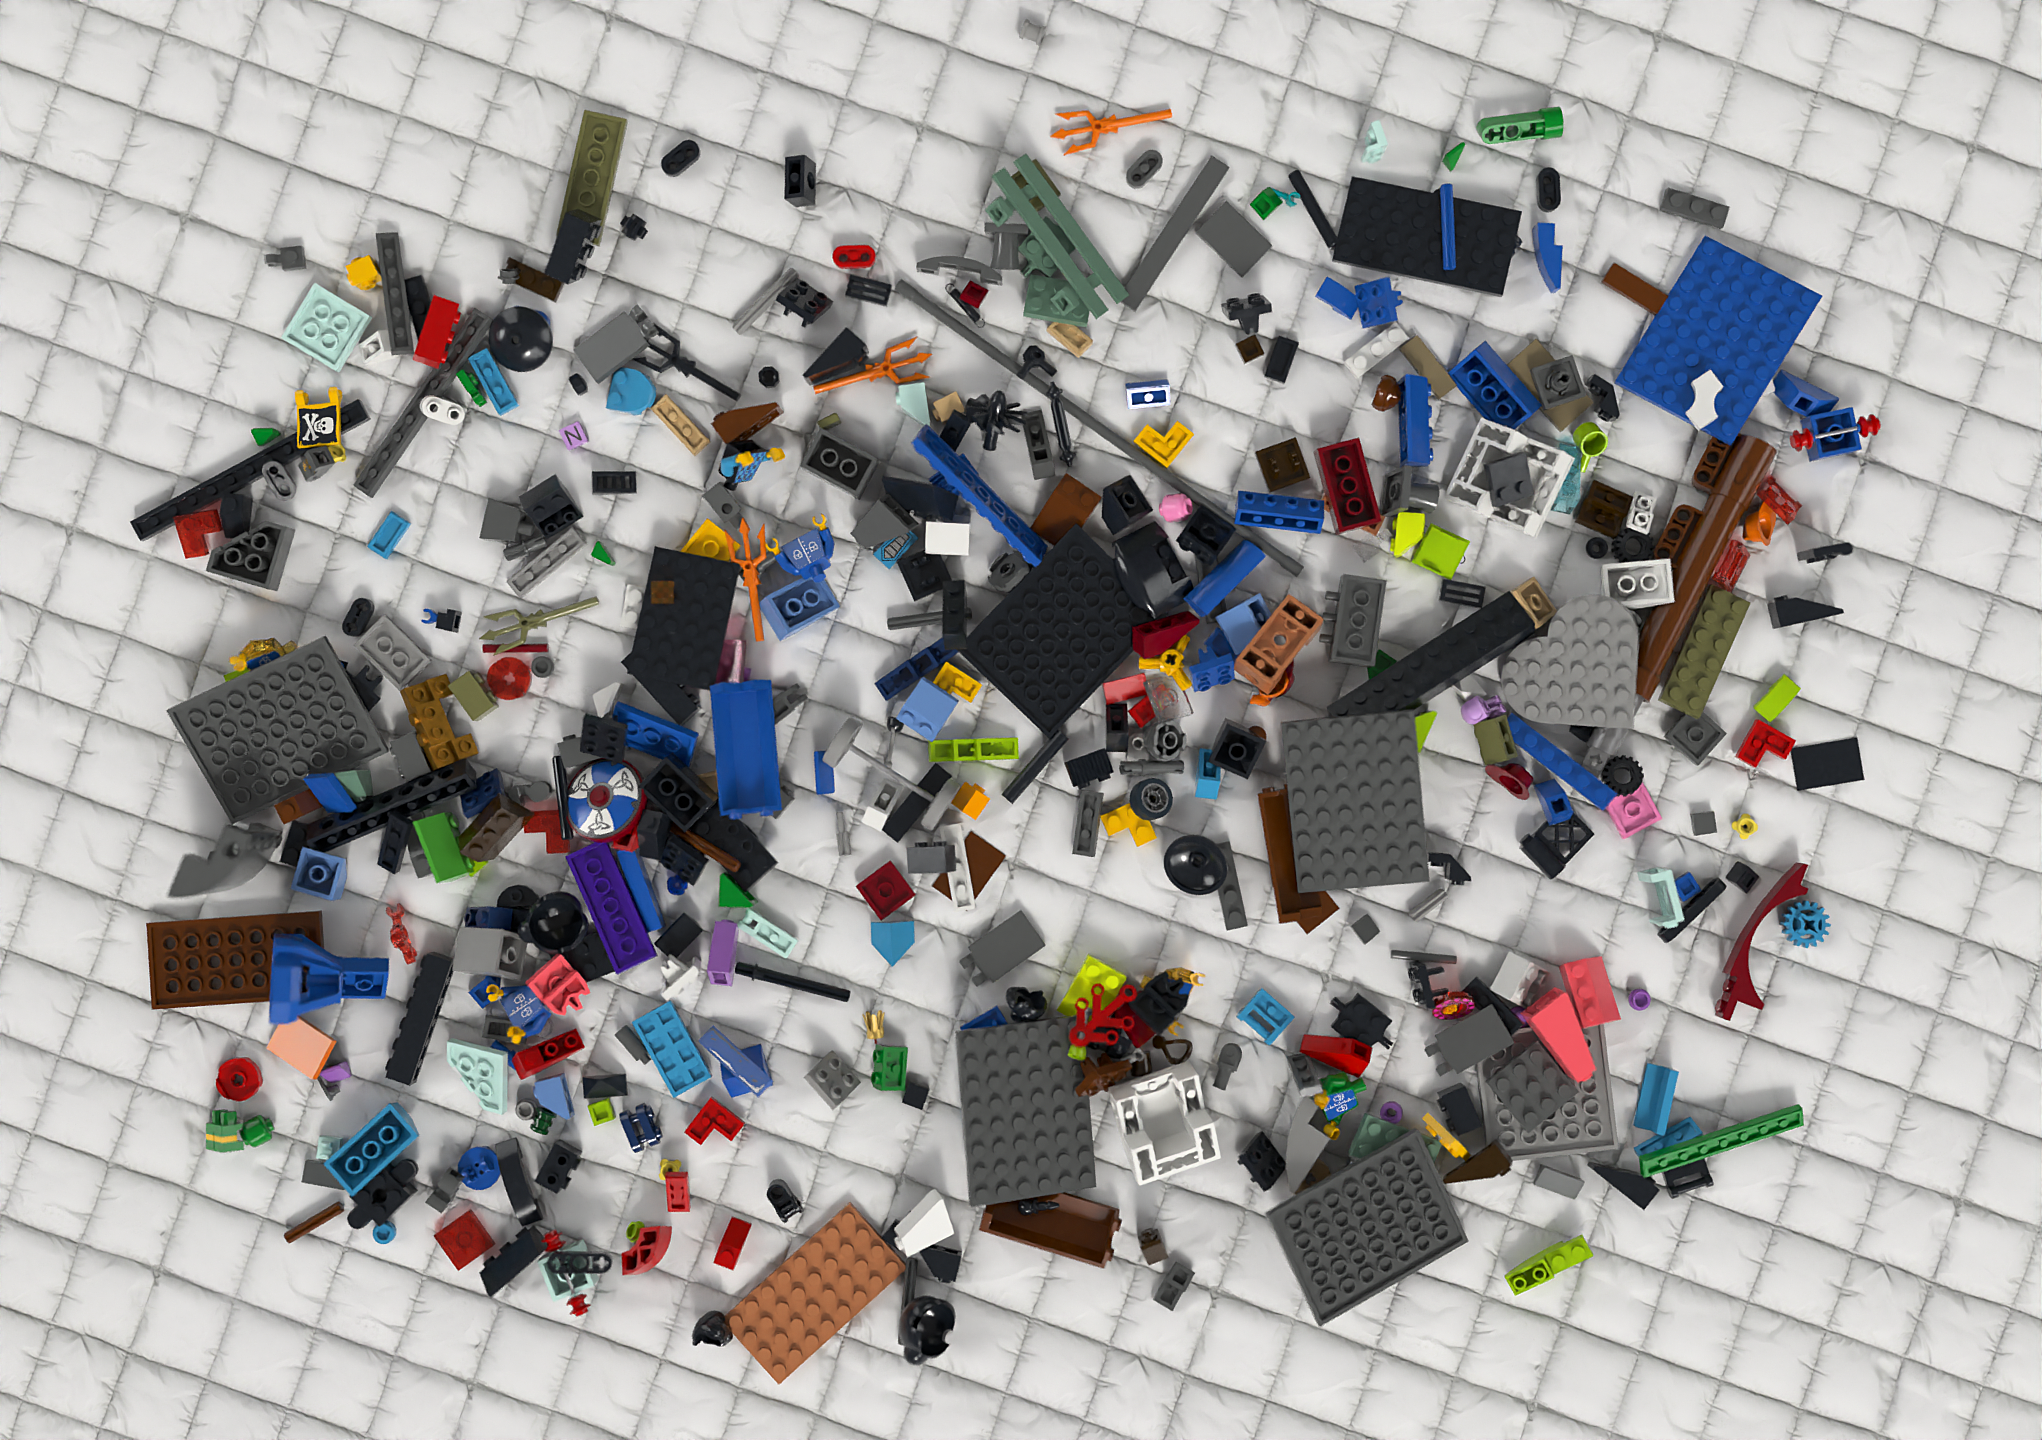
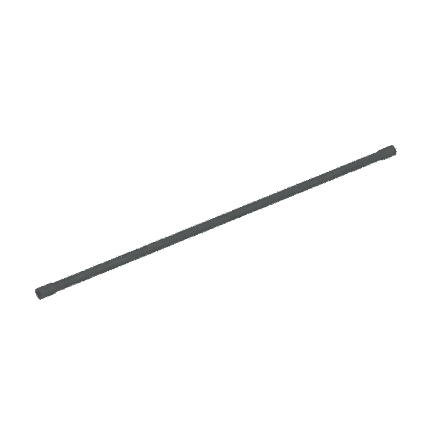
(913, 295)

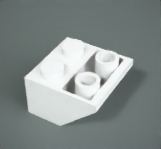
(1519, 980)

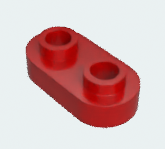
(854, 255)

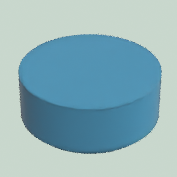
(384, 1233)

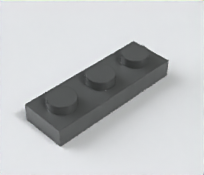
(1694, 208)
(1088, 823)
(1304, 1075)

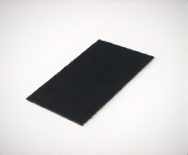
(1827, 764)

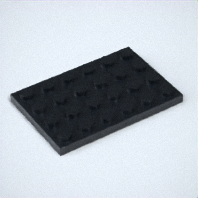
(686, 638)

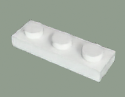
(1376, 350)

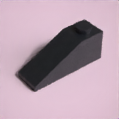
(1796, 610)
(1630, 1183)

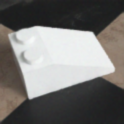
(1638, 583)

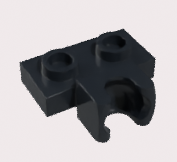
(365, 687)

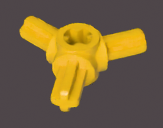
(1176, 670)

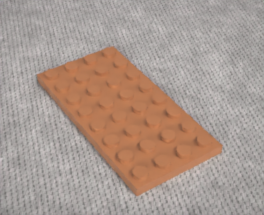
(814, 1293)

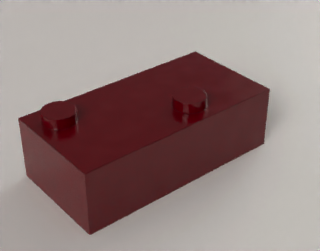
(1347, 486)

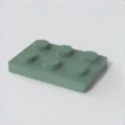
(1039, 303)

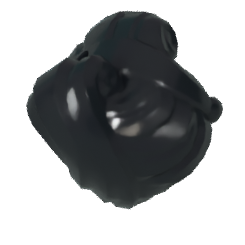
(1025, 1005)
(712, 1330)

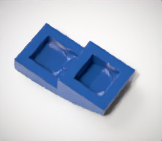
(1338, 297)

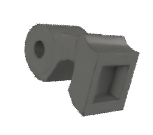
(536, 792)
(446, 1190)

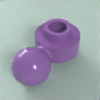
(1388, 1117)

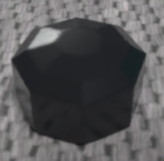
(769, 377)
(578, 384)

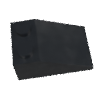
(841, 356)

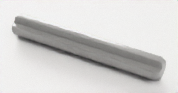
(765, 301)

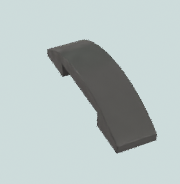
(932, 266)

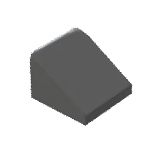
(1365, 929)

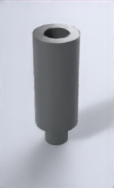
(632, 1044)

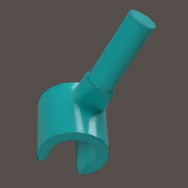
(1287, 197)

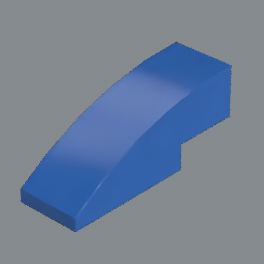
(1548, 255)

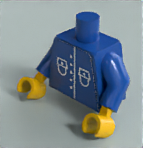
(808, 553)
(523, 1009)

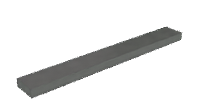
(1174, 232)

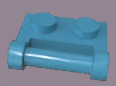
(1271, 1011)

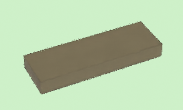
(1427, 366)

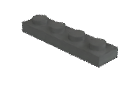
(1230, 894)

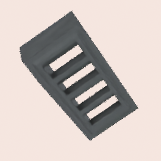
(487, 1024)

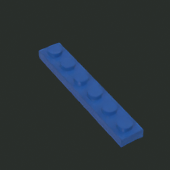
(1560, 763)

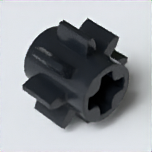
(633, 227)

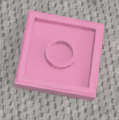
(1633, 812)

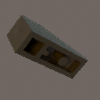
(1484, 1164)

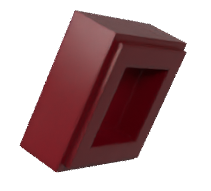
(974, 294)

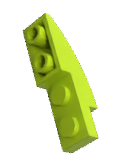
(1546, 1263)

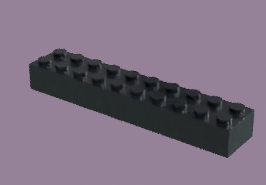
(1441, 661)

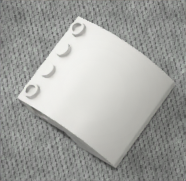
(1493, 442)
(1164, 1123)

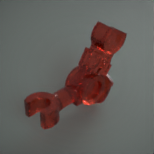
(399, 934)

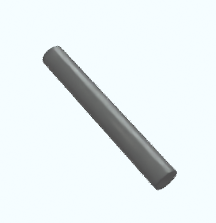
(1426, 957)

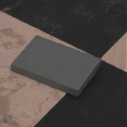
(1234, 239)

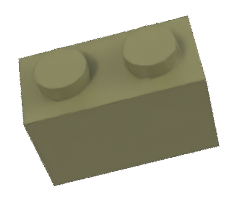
(473, 695)
(1495, 740)

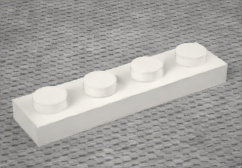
(959, 880)

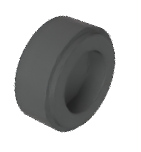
(542, 667)

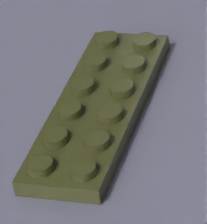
(594, 166)
(1704, 651)

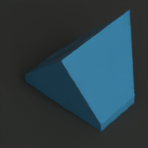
(892, 939)

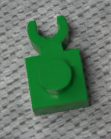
(470, 384)

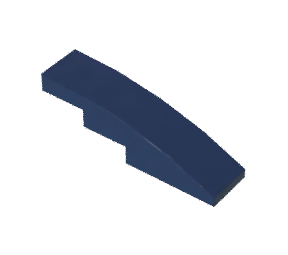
(914, 669)

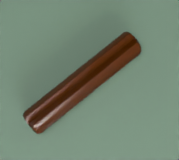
(313, 1222)

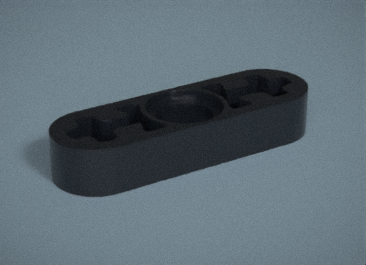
(573, 1269)

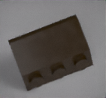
(493, 829)

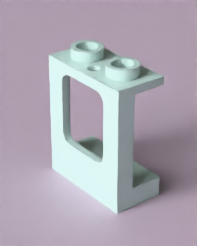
(1661, 878)

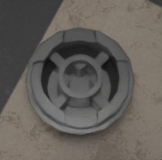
(1164, 740)

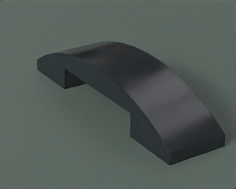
(517, 1183)

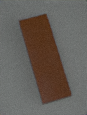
(1634, 289)

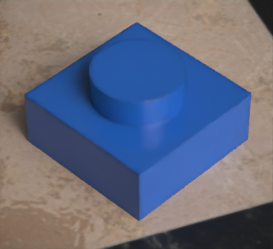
(1686, 886)

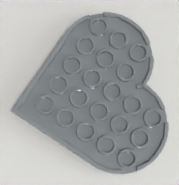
(1580, 670)

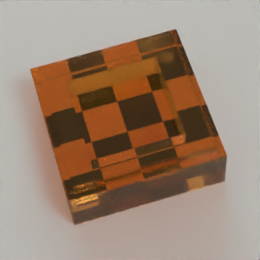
(662, 592)

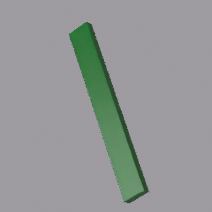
(1721, 1140)

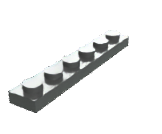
(394, 293)

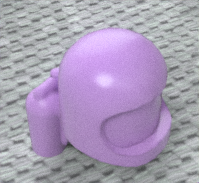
(1478, 709)

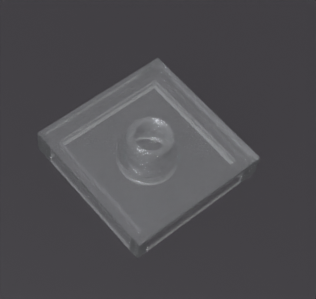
(1167, 699)

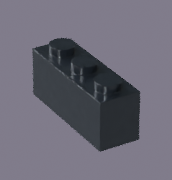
(954, 615)

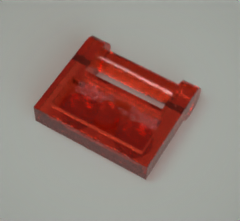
(1778, 500)
(1732, 566)

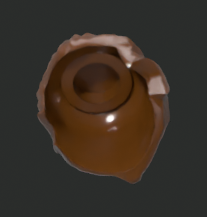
(1386, 394)

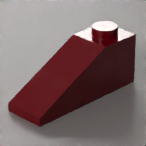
(1159, 635)

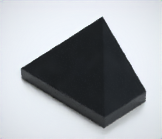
(605, 1086)

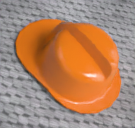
(1760, 525)

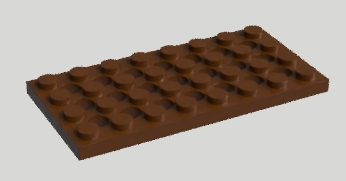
(223, 927)

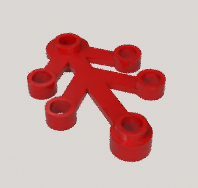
(1100, 1018)

